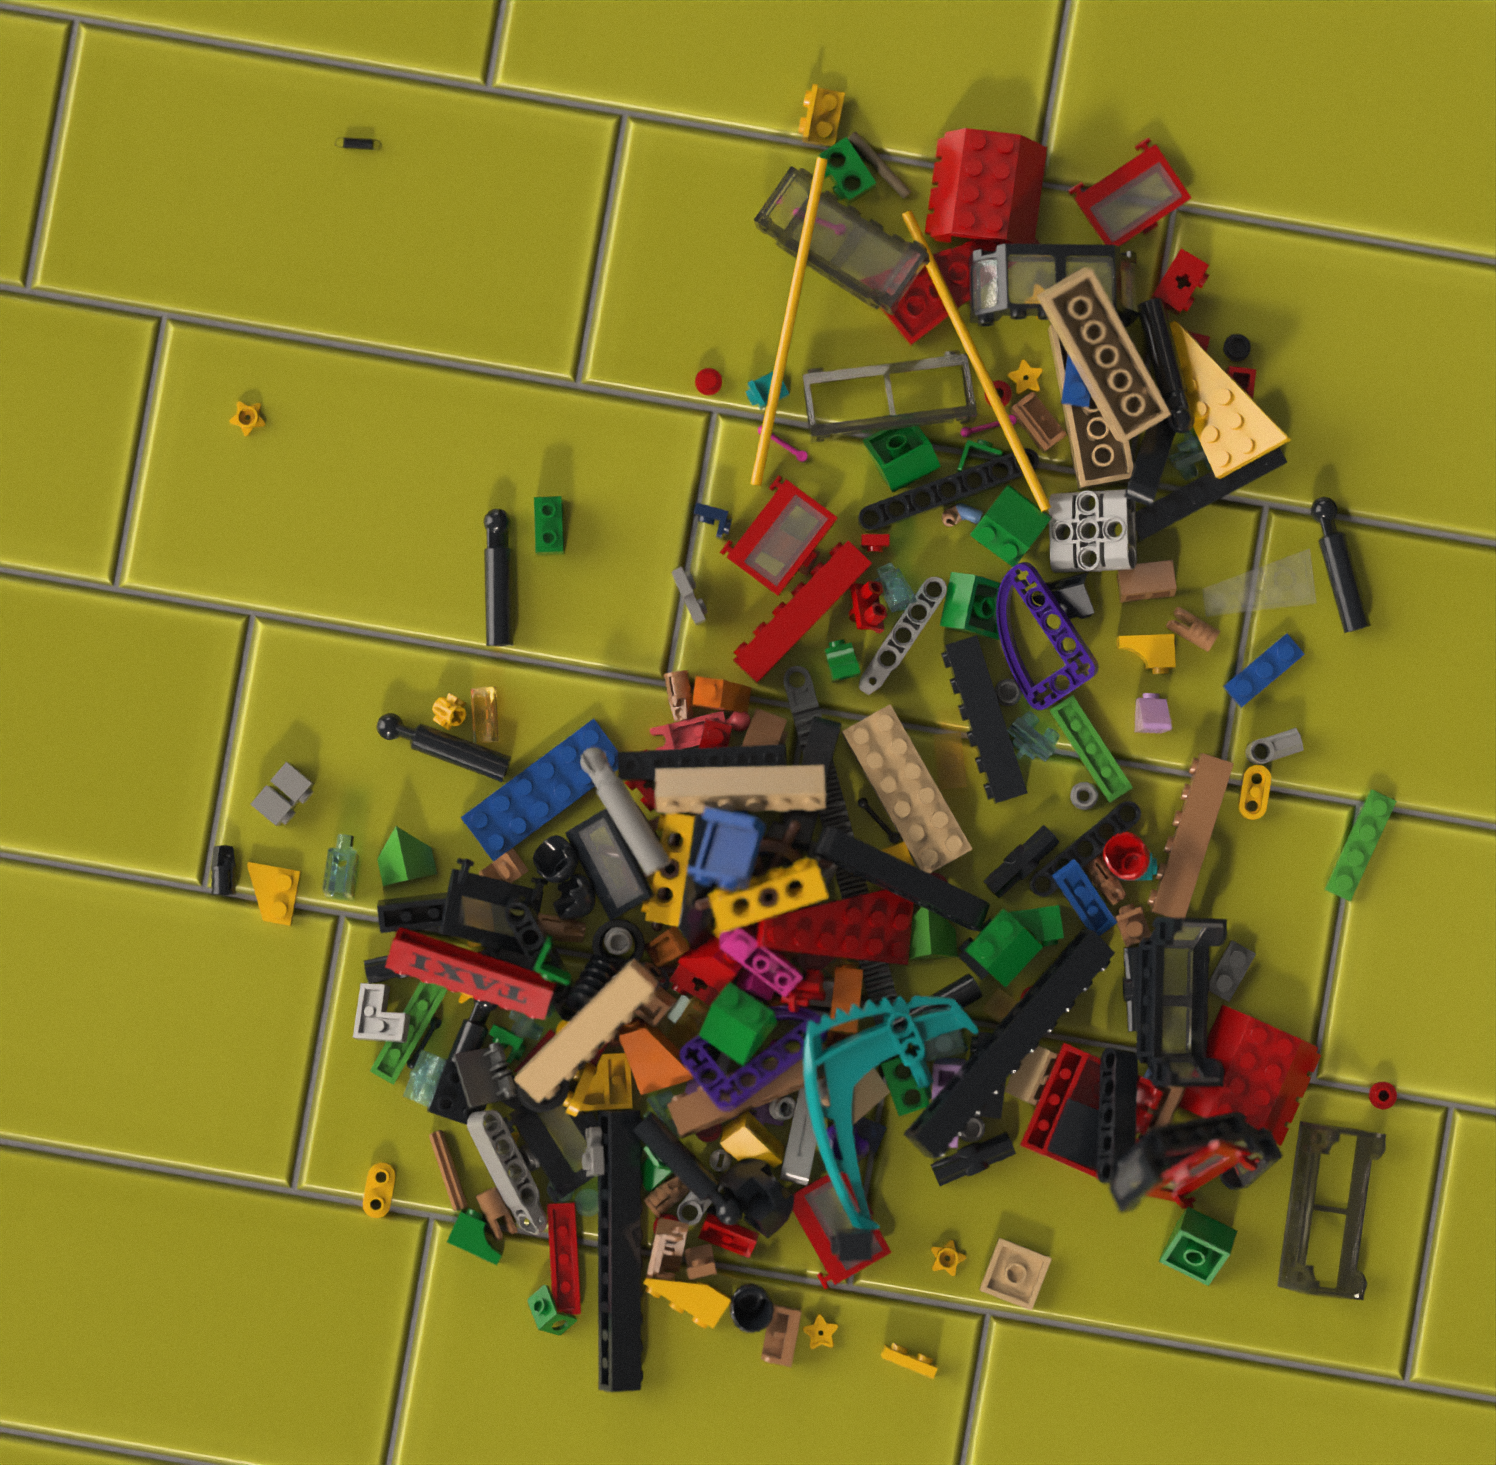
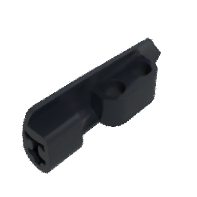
(694, 923)

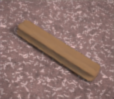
(448, 1170)

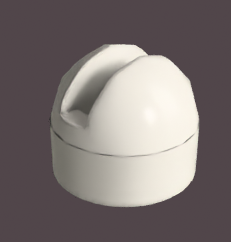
(714, 1157)

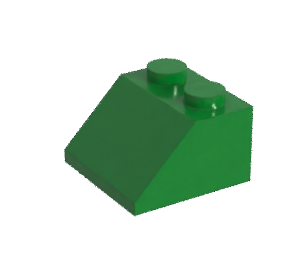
(901, 455)
(1010, 526)
(971, 605)
(1003, 947)
(737, 1024)
(1198, 1246)

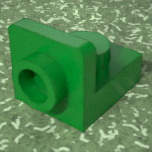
(507, 1038)

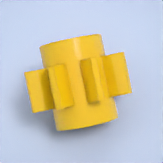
(449, 711)

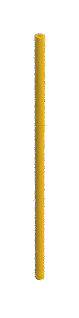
(789, 320)
(979, 366)

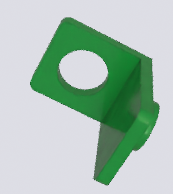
(981, 446)
(548, 971)
(653, 1171)
(546, 1312)

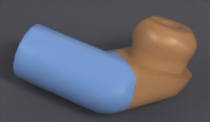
(960, 512)

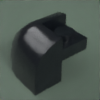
(760, 1194)

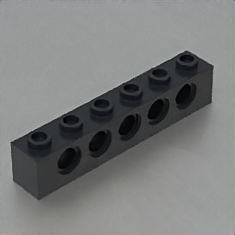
(642, 765)

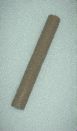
(879, 165)

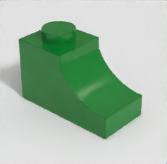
(841, 660)
(1042, 922)
(471, 1236)

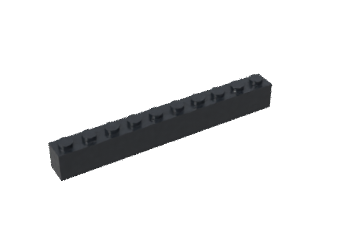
(1009, 1044)
(620, 1253)

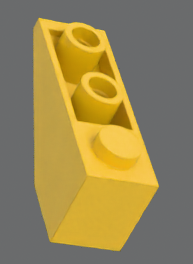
(695, 1297)

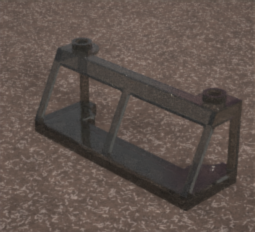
(962, 414)
(1311, 1143)

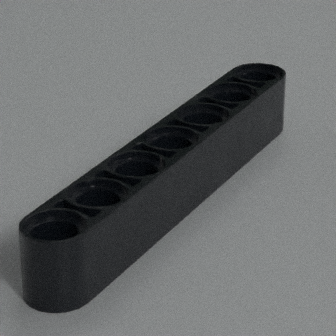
(937, 499)
(901, 878)

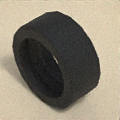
(634, 931)
(533, 1105)

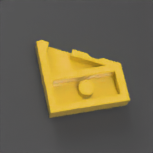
(275, 891)
(610, 1084)

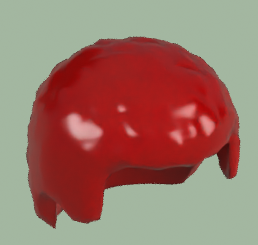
(1126, 856)

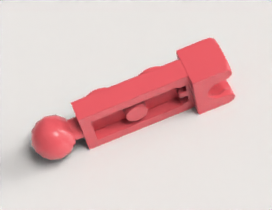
(689, 732)

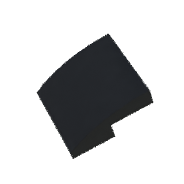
(1076, 1134)

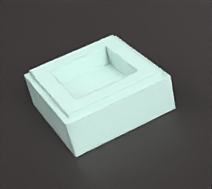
(678, 1008)

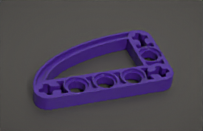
(1056, 637)
(755, 1067)

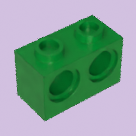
(852, 168)
(549, 525)
(899, 1086)

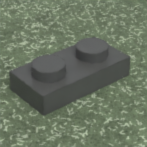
(1230, 970)

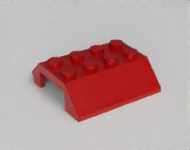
(986, 187)
(1261, 1074)
(1078, 1078)

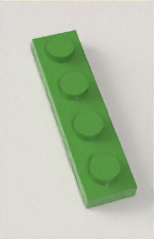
(1090, 749)
(1360, 845)
(422, 1009)

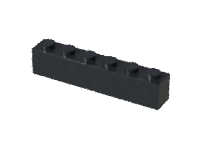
(1201, 494)
(985, 720)

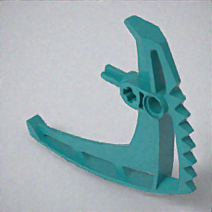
(851, 1060)

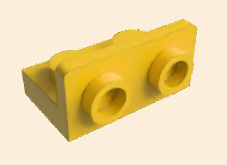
(822, 117)

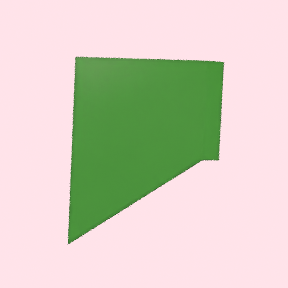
(405, 859)
(931, 937)

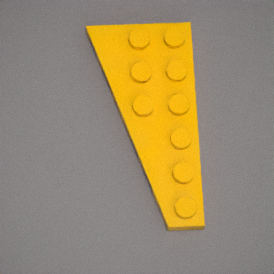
(1226, 417)

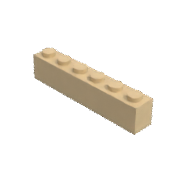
(740, 789)
(586, 1030)

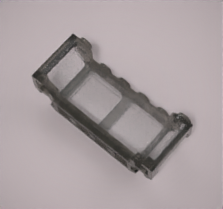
(843, 244)

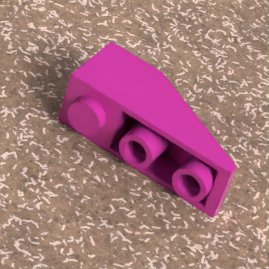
(763, 962)

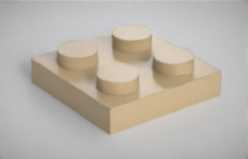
(1015, 1274)

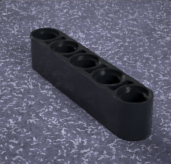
(1150, 463)
(818, 751)
(1091, 836)
(533, 947)
(1116, 1109)

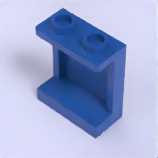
(727, 849)

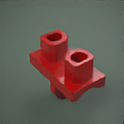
(867, 609)
(805, 991)

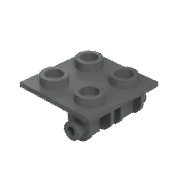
(485, 1075)

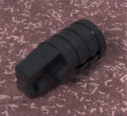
(223, 871)

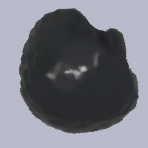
(555, 859)
(576, 898)
(751, 1308)

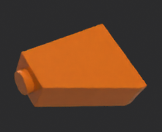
(721, 695)
(845, 993)
(651, 1057)

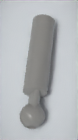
(624, 811)

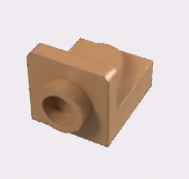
(506, 868)
(1132, 924)
(700, 1261)

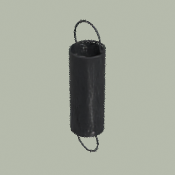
(358, 143)

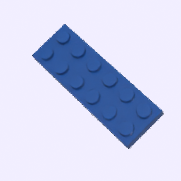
(537, 793)

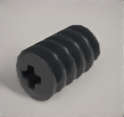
(592, 980)

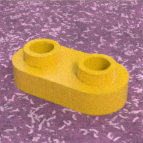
(1254, 792)
(576, 1097)
(379, 1190)

